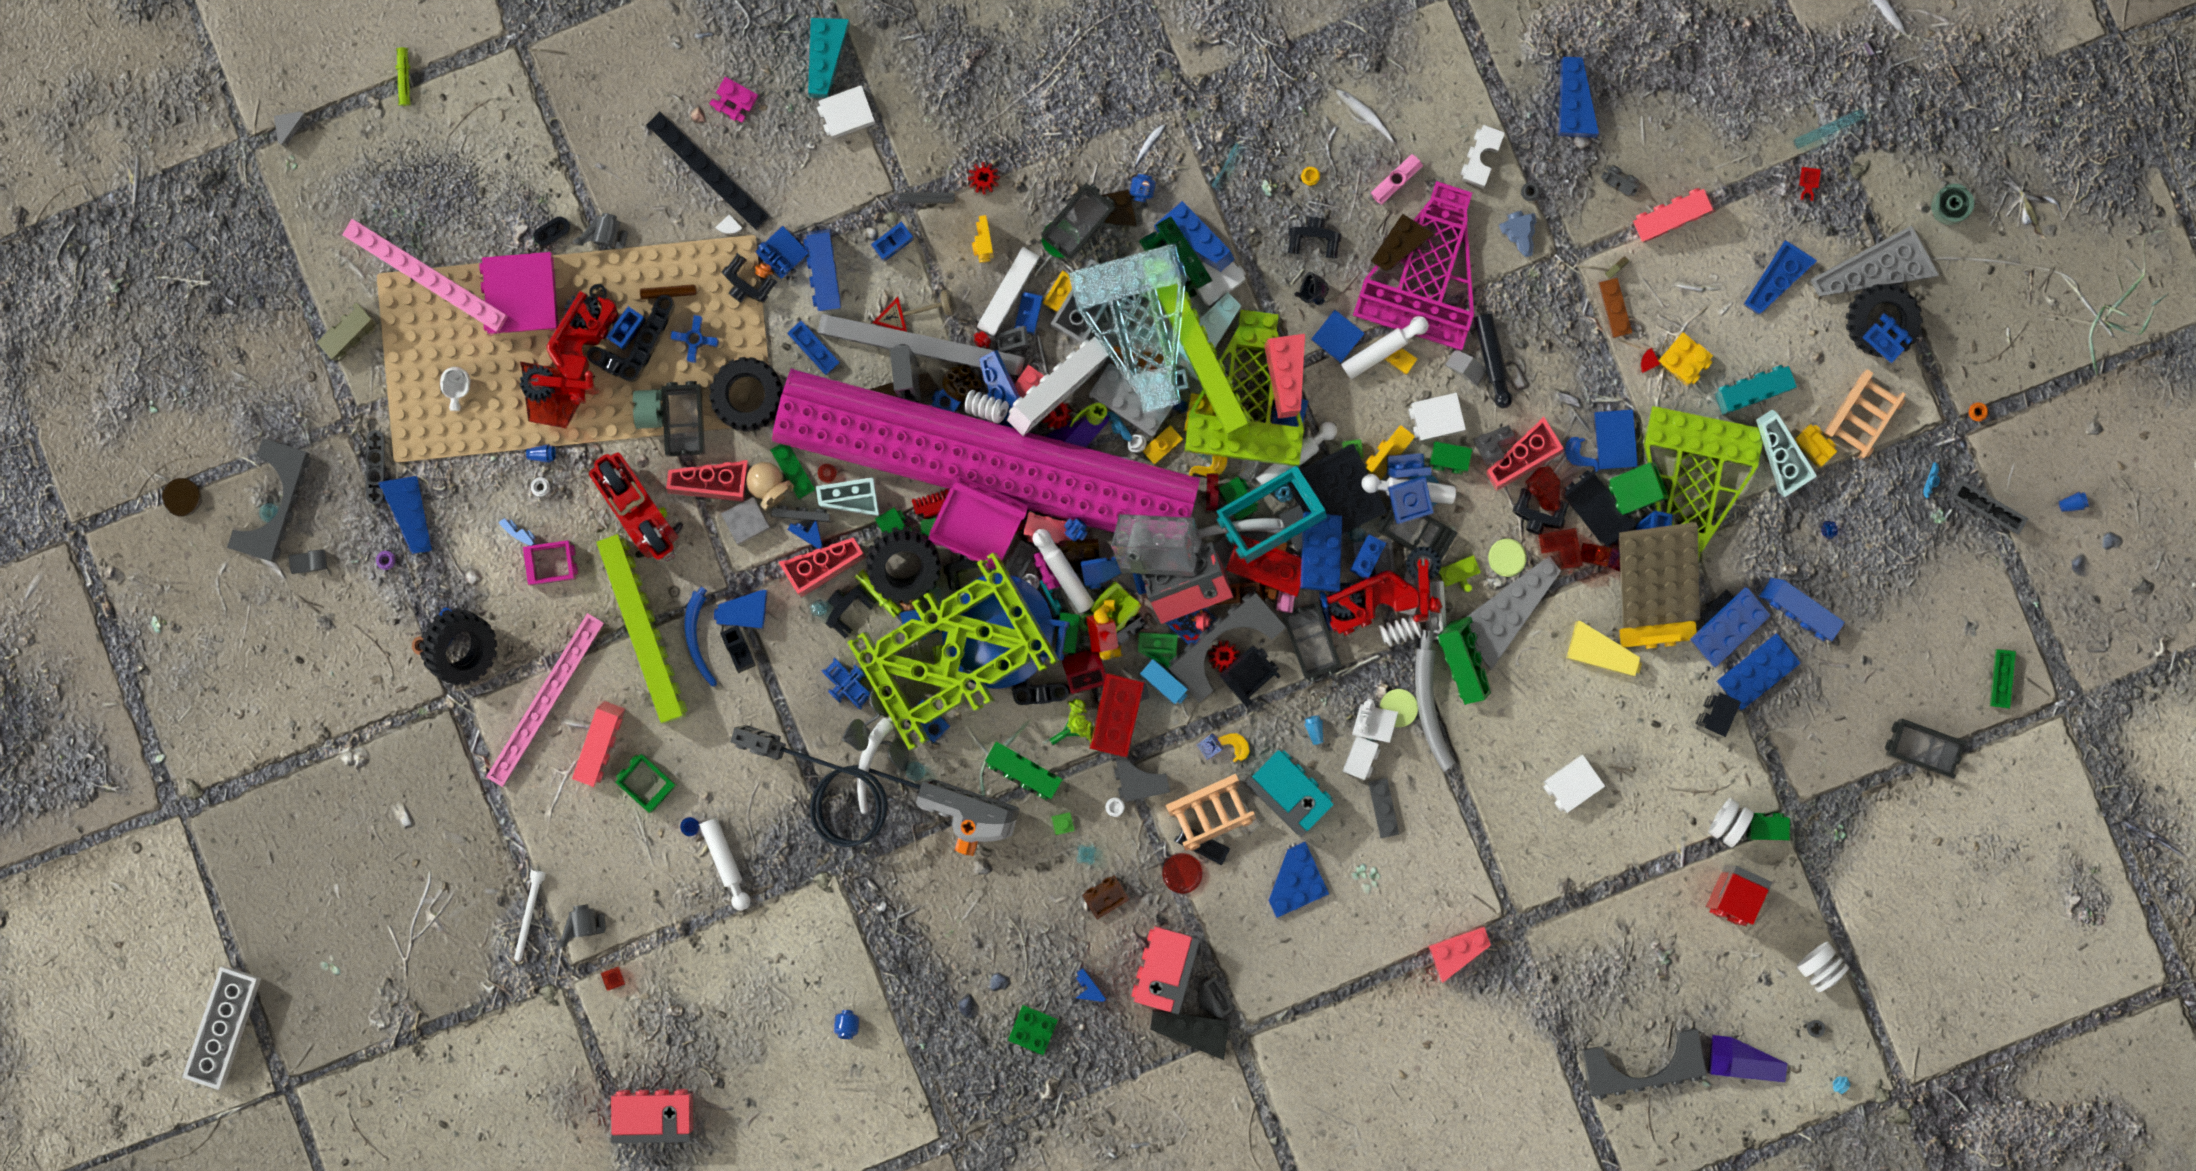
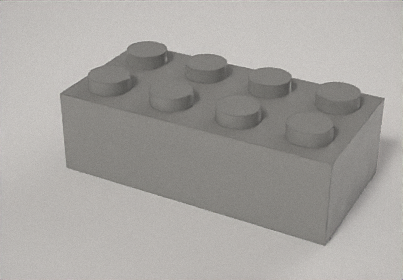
(1070, 321)
(1121, 399)

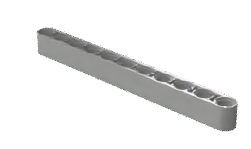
(919, 344)

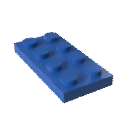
(1322, 555)
(1730, 627)
(1758, 671)

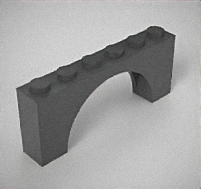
(290, 466)
(1250, 613)
(1134, 782)
(1685, 1064)

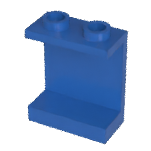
(1367, 557)

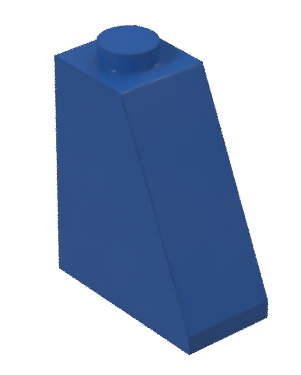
(743, 611)

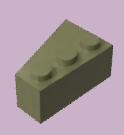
(347, 333)

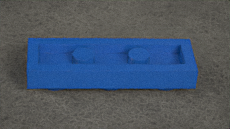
(813, 348)

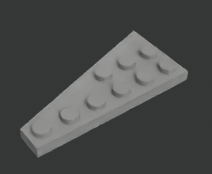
(1888, 262)
(1507, 611)

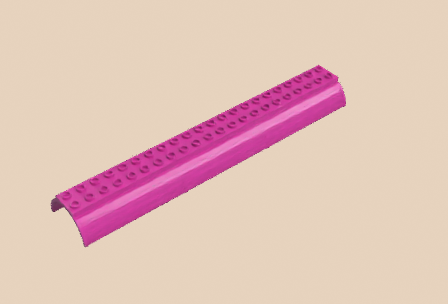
(940, 444)

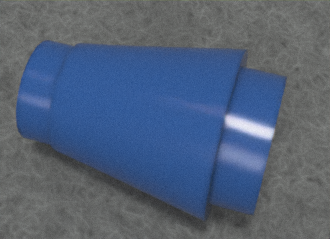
(541, 453)
(2074, 502)

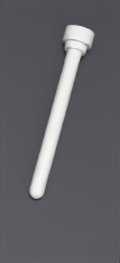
(536, 879)

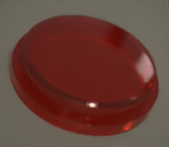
(1182, 873)

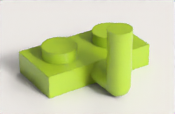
(1460, 572)

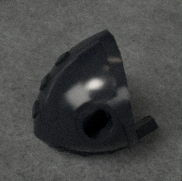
(1313, 290)

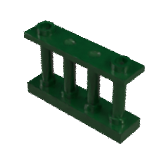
(1193, 267)

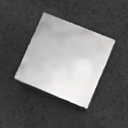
(745, 521)

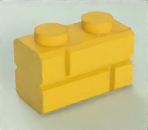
(1815, 445)

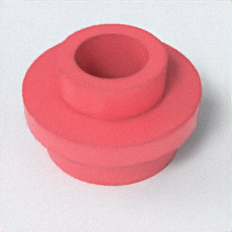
(1202, 621)

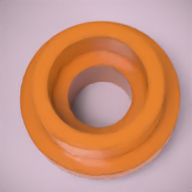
(763, 270)
(1982, 407)

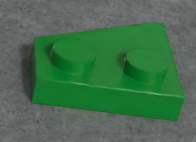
(1158, 646)

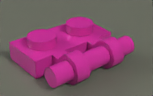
(735, 94)
(1048, 576)

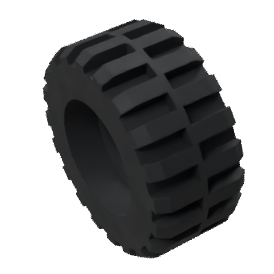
(1879, 294)
(720, 394)
(896, 542)
(474, 662)

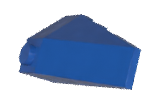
(1099, 571)

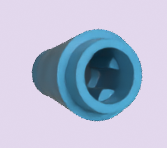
(1314, 727)

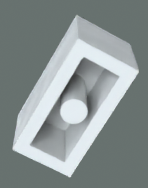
(1361, 757)

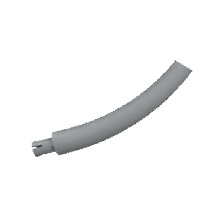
(1425, 701)

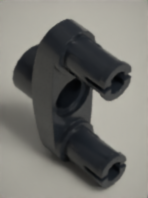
(1314, 229)
(741, 288)
(1536, 519)
(953, 568)
(841, 602)

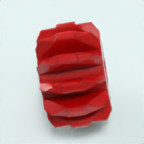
(981, 184)
(1061, 418)
(1223, 649)

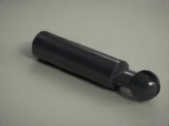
(1493, 359)

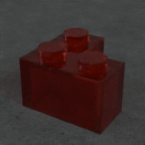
(1563, 542)

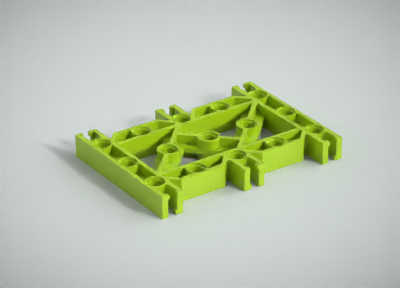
(947, 675)

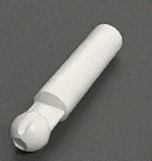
(1384, 347)
(1309, 447)
(1438, 492)
(1063, 571)
(724, 862)

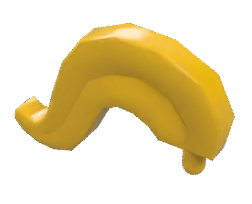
(1218, 466)
(1239, 743)

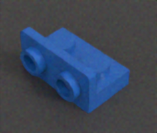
(1407, 465)

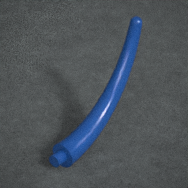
(691, 618)

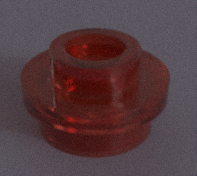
(831, 477)

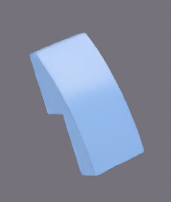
(522, 535)

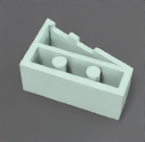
(850, 496)

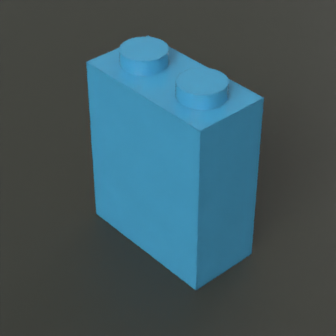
(1164, 682)

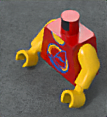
(1103, 632)

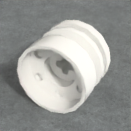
(1821, 965)

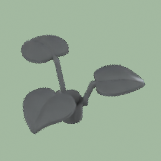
(858, 734)

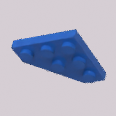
(1296, 882)

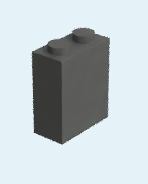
(905, 373)

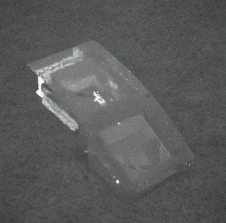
(1232, 811)

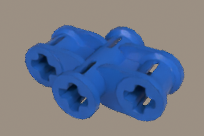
(842, 678)

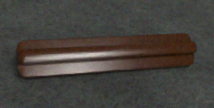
(671, 291)

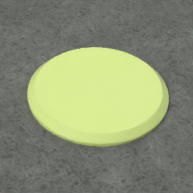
(1507, 557)
(1403, 703)

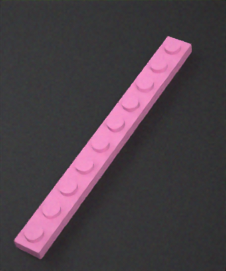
(425, 275)
(545, 700)

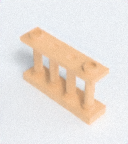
(1845, 413)
(1210, 793)

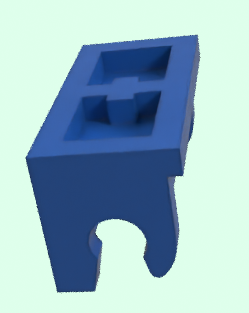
(1029, 312)

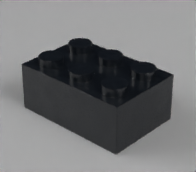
(1717, 715)

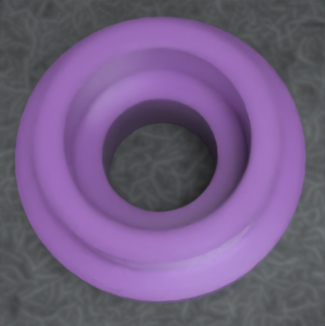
(379, 560)

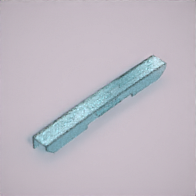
(1219, 175)

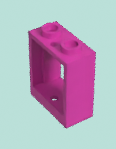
(530, 566)

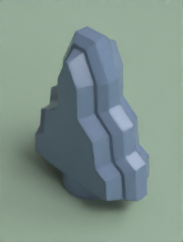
(1520, 230)

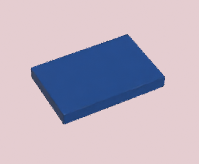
(1615, 439)

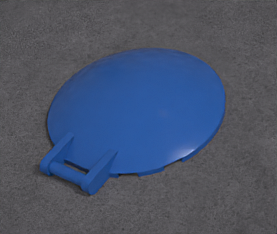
(990, 610)

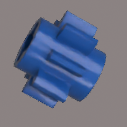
(1075, 529)

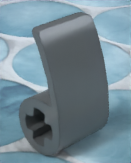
(308, 562)

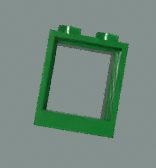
(659, 797)

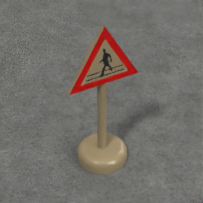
(894, 317)

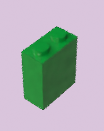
(1638, 488)

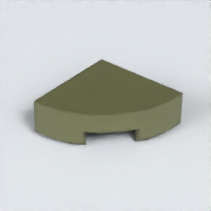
(1617, 267)

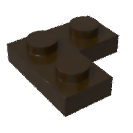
(1079, 550)

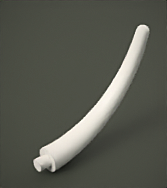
(1255, 525)
(875, 738)

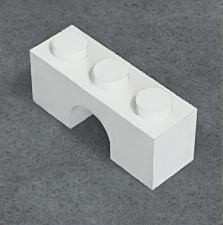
(1487, 140)

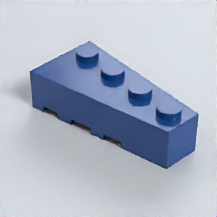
(1575, 101)
(1200, 237)
(823, 270)
(1801, 608)

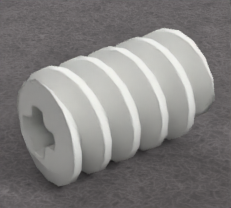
(986, 407)
(1400, 630)

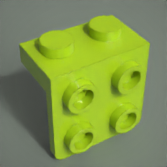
(1125, 605)

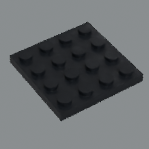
(1339, 489)

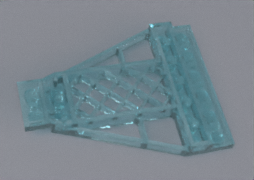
(1124, 279)

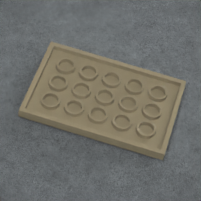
(1659, 575)

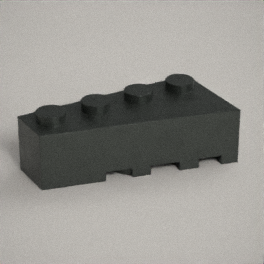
(1195, 1031)

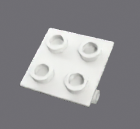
(1374, 722)

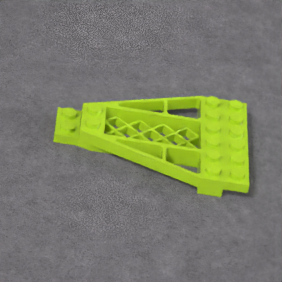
(1707, 439)
(1265, 440)

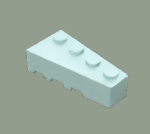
(1216, 321)
(1785, 457)

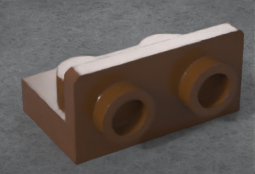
(1105, 897)

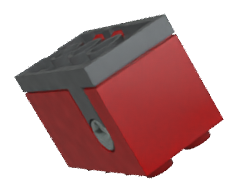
(1738, 895)

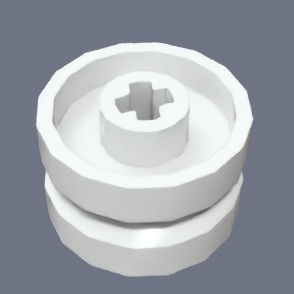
(1731, 822)

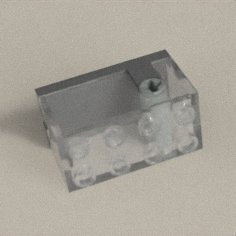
(1157, 545)

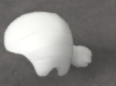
(454, 385)

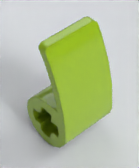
(1093, 418)

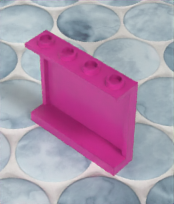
(522, 289)
(977, 521)

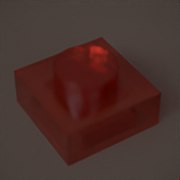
(613, 978)

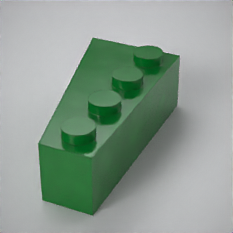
(1464, 660)
(1023, 770)

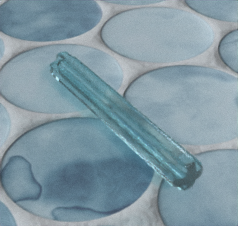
(1829, 128)

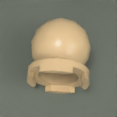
(766, 483)

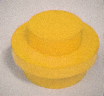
(1310, 176)

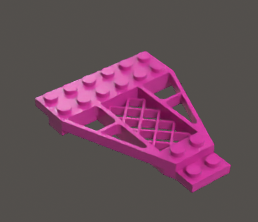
(1397, 307)

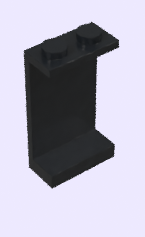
(1597, 508)

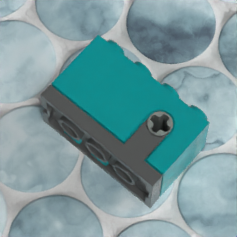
(1285, 787)

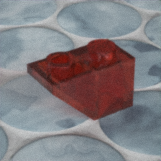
(1545, 487)
(1601, 556)

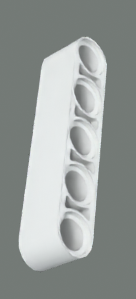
(1008, 291)

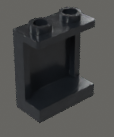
(1249, 674)

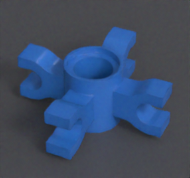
(685, 337)

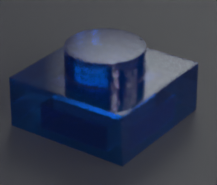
(1209, 746)

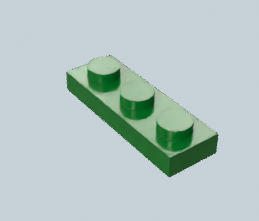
(793, 470)
(2002, 678)

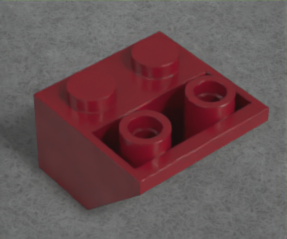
(1084, 671)

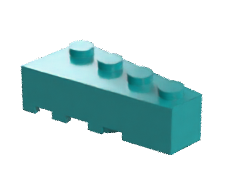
(1755, 390)

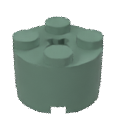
(1960, 197)
(648, 409)

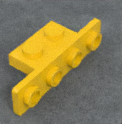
(1394, 446)
(1657, 634)

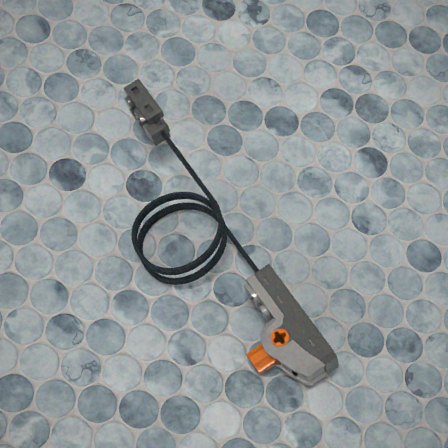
(973, 814)

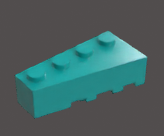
(826, 45)

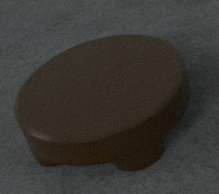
(959, 381)
(181, 497)

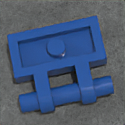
(1883, 342)

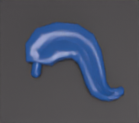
(1572, 453)
(1324, 604)

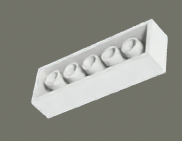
(1057, 386)
(221, 1027)

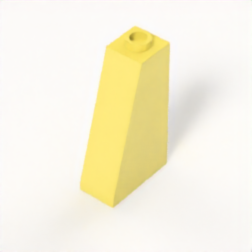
(1599, 651)

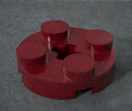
(1212, 492)

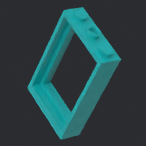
(1317, 514)

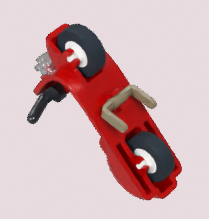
(634, 508)

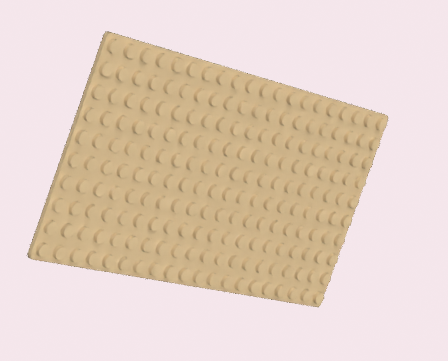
(430, 335)

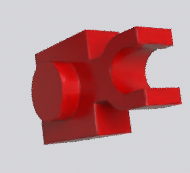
(1809, 179)

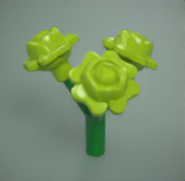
(1076, 723)

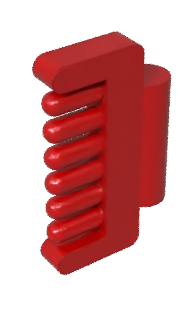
(930, 509)

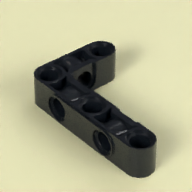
(641, 351)
(1039, 693)

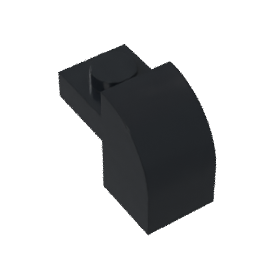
(738, 649)

